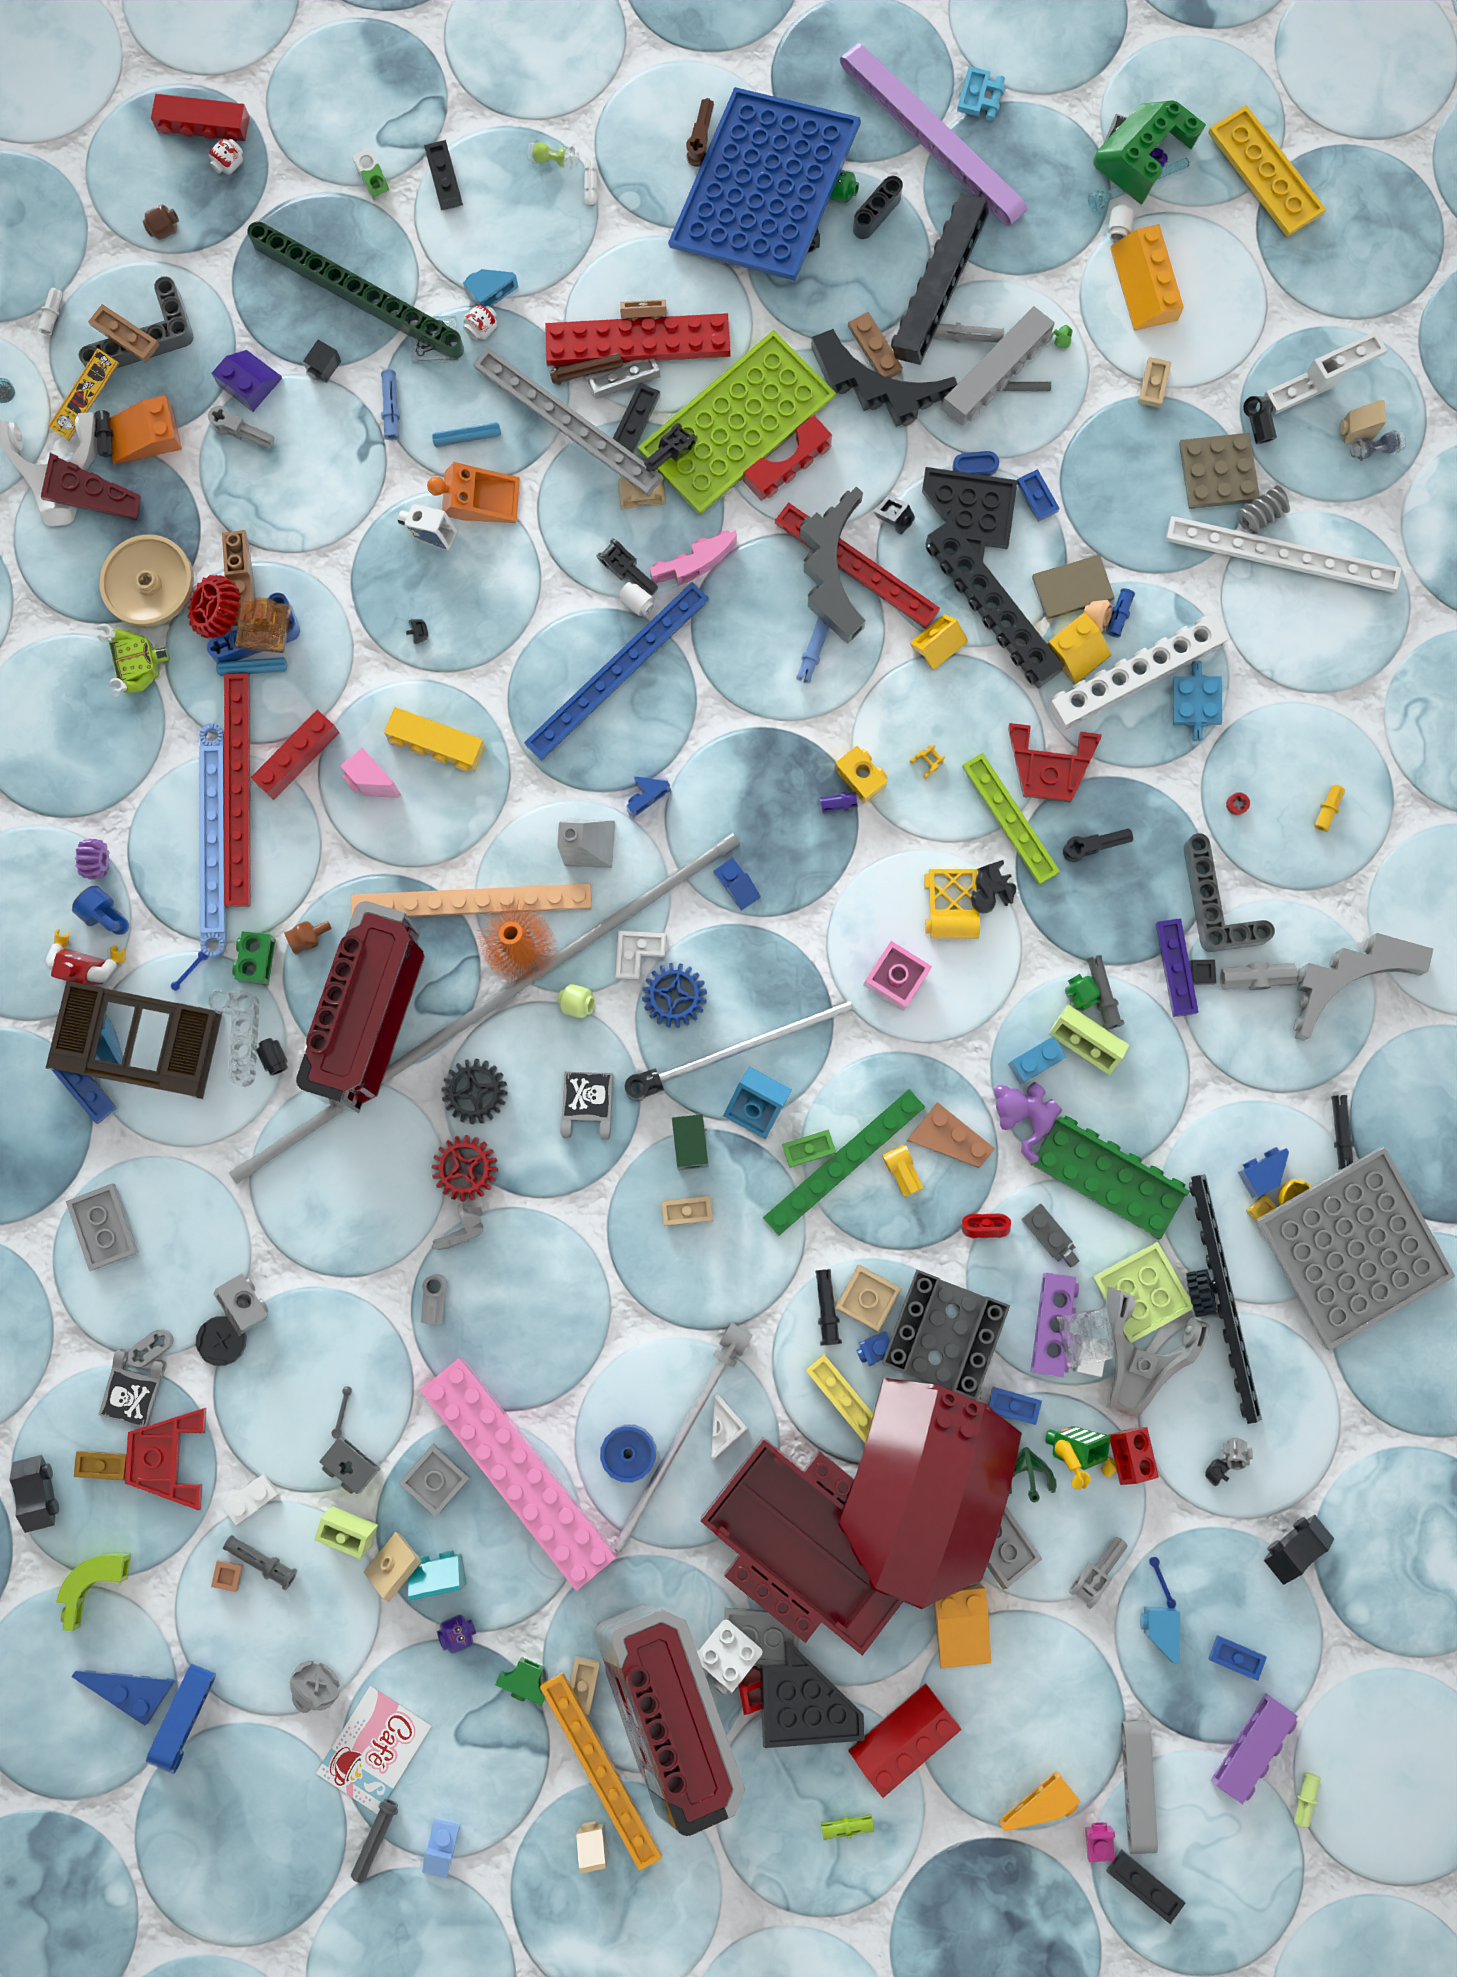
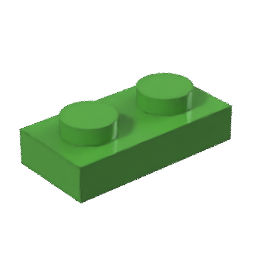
(809, 1148)

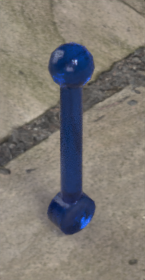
(176, 984)
(1154, 1562)

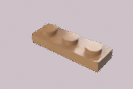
(123, 333)
(875, 346)

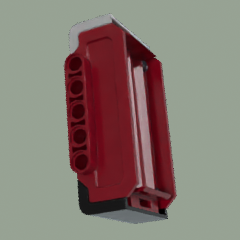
(361, 1008)

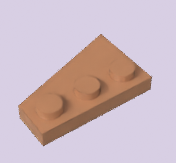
(950, 1136)

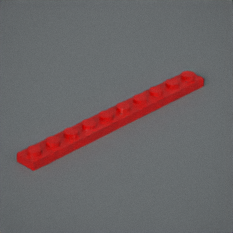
(237, 791)

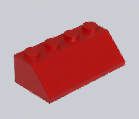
(904, 1740)

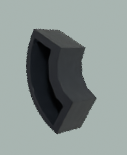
(33, 1493)
(1298, 1549)

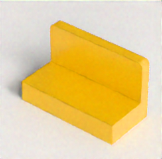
(940, 641)

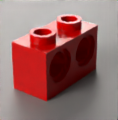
(1133, 1456)

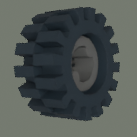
(1201, 1293)

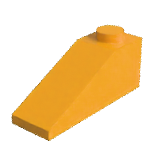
(1046, 1803)

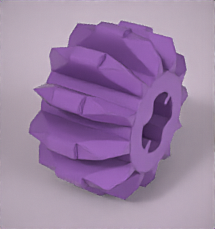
(92, 858)

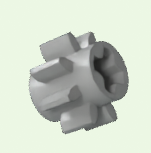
(1236, 1454)

